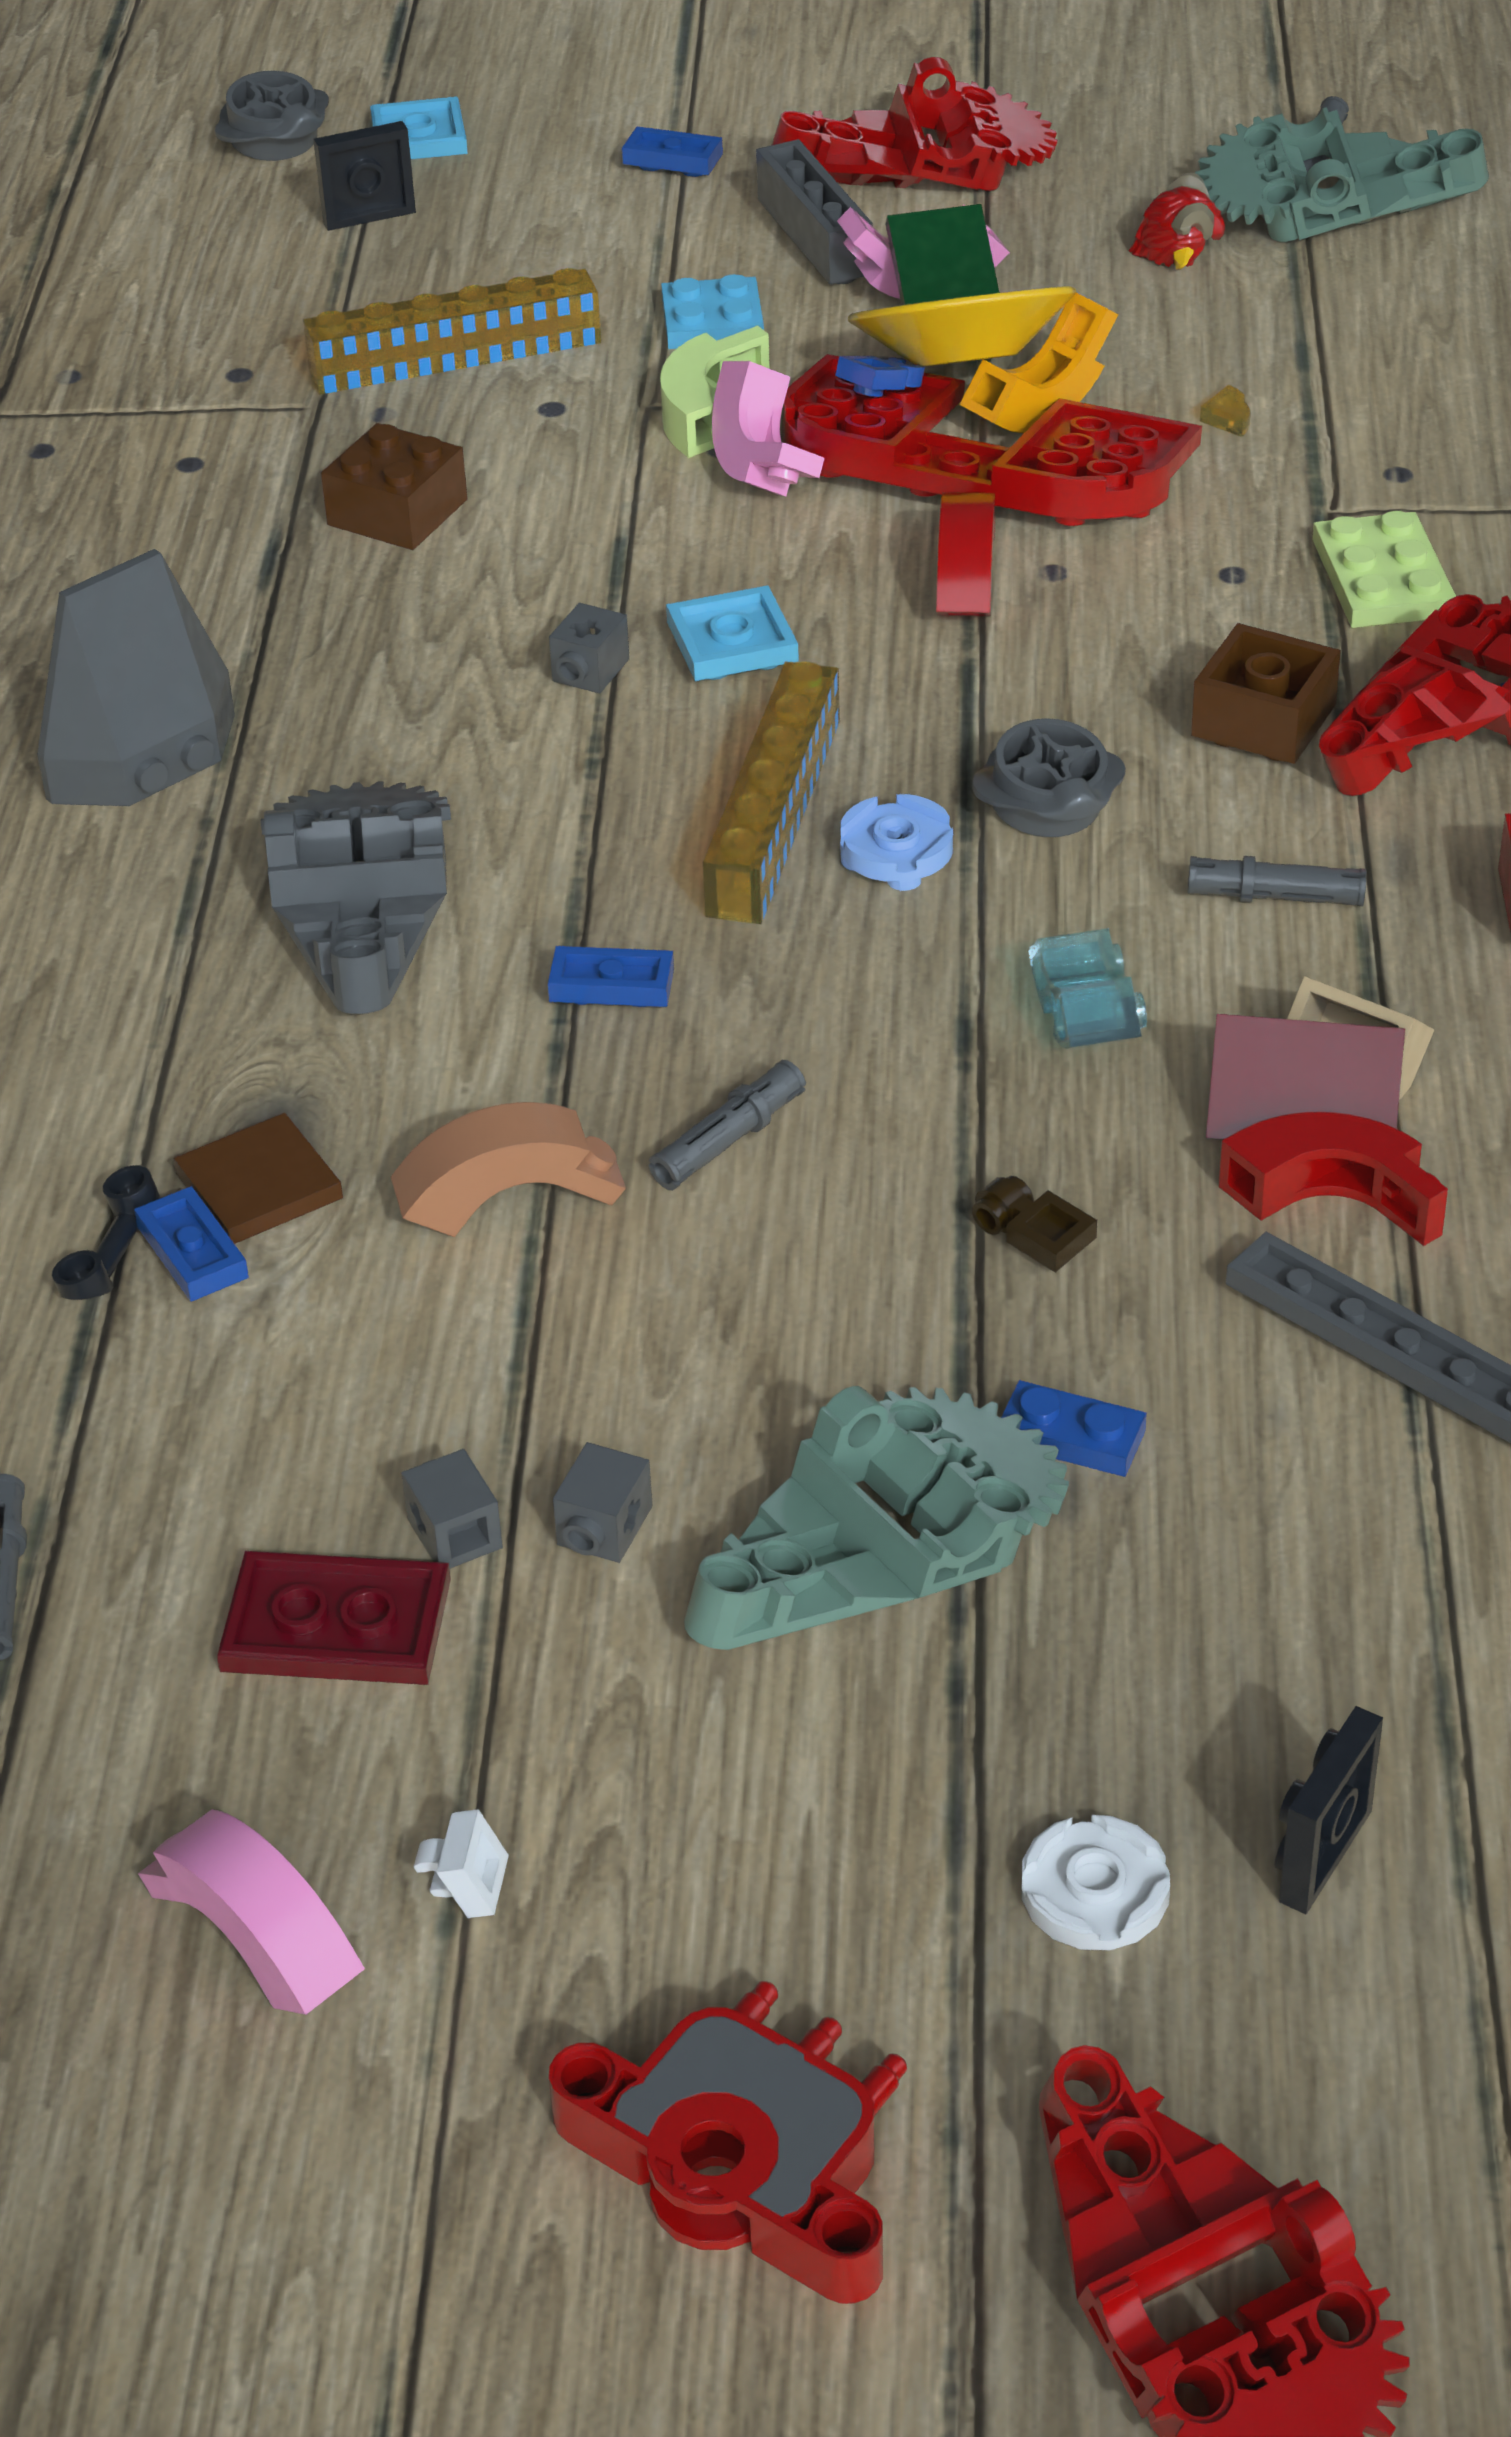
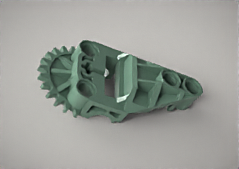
(1376, 175)
(834, 1553)

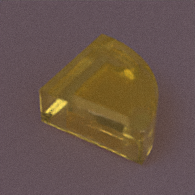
(1227, 411)

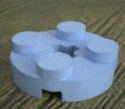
(875, 842)

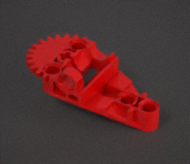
(973, 125)
(1425, 694)
(1184, 2217)

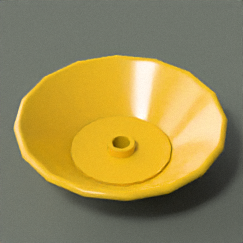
(964, 326)

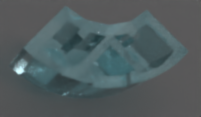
(1086, 989)

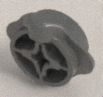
(271, 115)
(1048, 777)

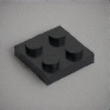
(364, 175)
(1328, 1808)

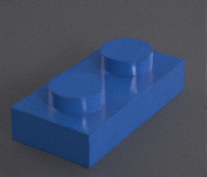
(672, 151)
(611, 976)
(191, 1243)
(1080, 1427)

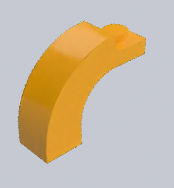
(1059, 370)

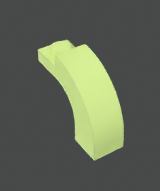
(691, 380)

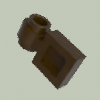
(1042, 1229)

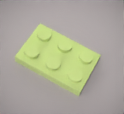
(1382, 568)

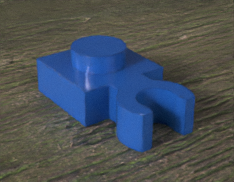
(876, 375)

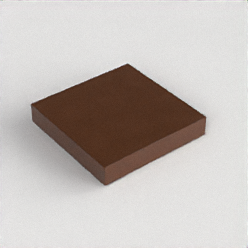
(259, 1177)

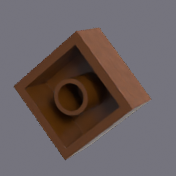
(394, 486)
(1265, 693)

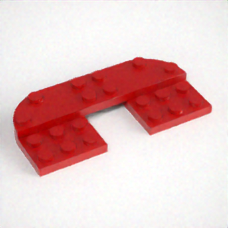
(1067, 465)

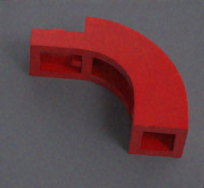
(965, 554)
(1333, 1156)

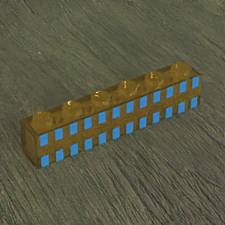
(452, 330)
(771, 793)

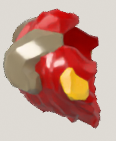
(1178, 224)

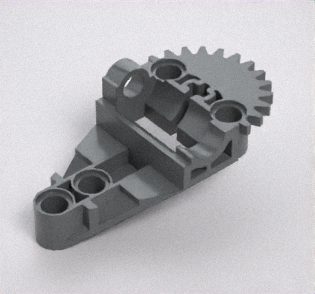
(352, 917)

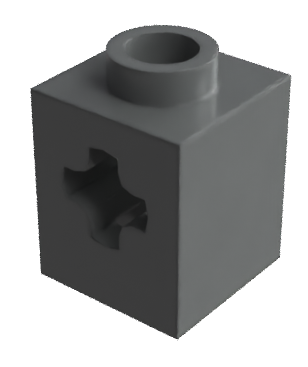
(587, 658)
(602, 1502)
(452, 1509)

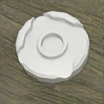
(1095, 1883)

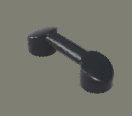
(87, 1272)

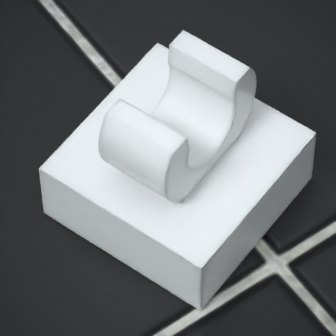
(465, 1863)

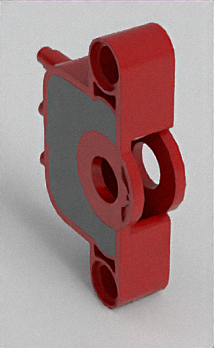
(746, 2102)

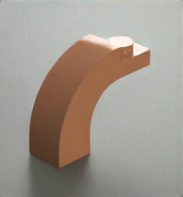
(497, 1149)

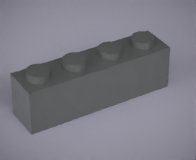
(807, 207)

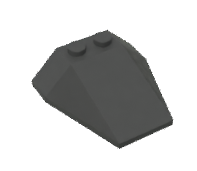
(130, 689)

